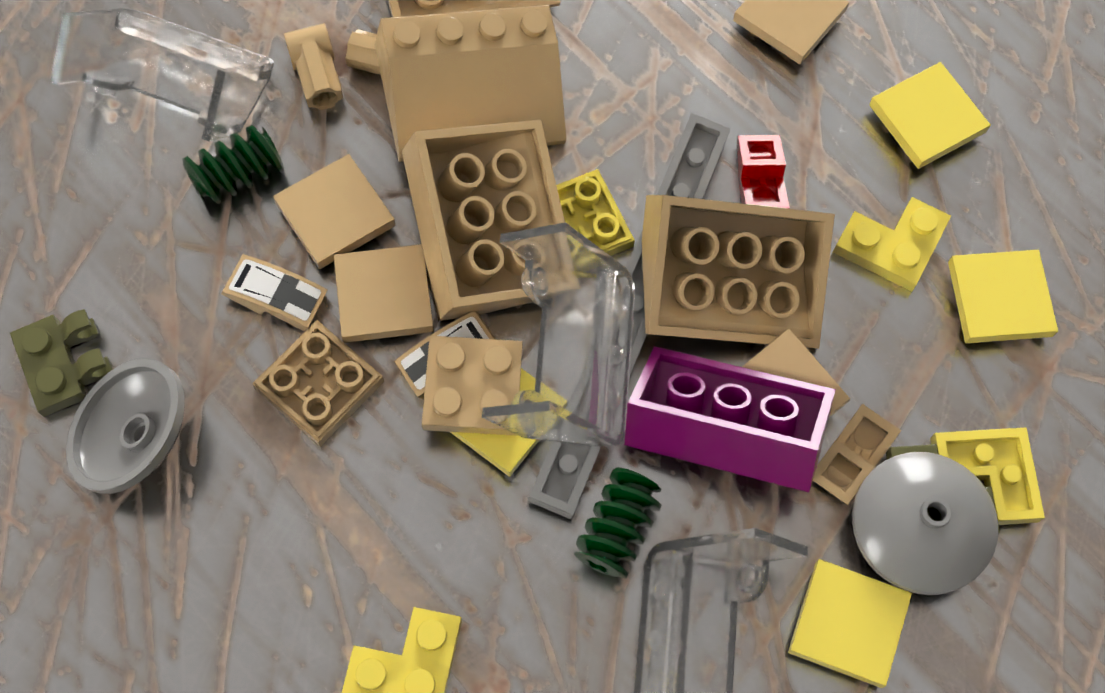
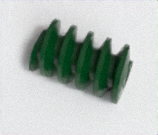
(233, 164)
(617, 522)

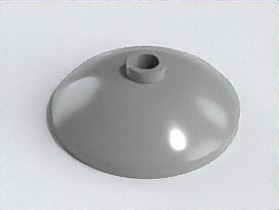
(125, 426)
(905, 542)

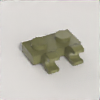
(49, 364)

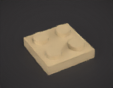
(467, 377)

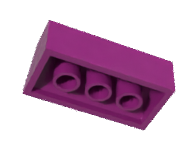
(729, 418)

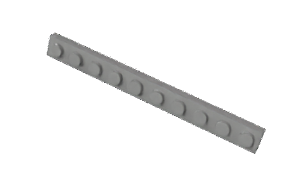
(688, 175)

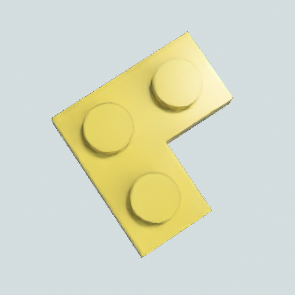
(897, 253)
(1004, 463)
(420, 668)

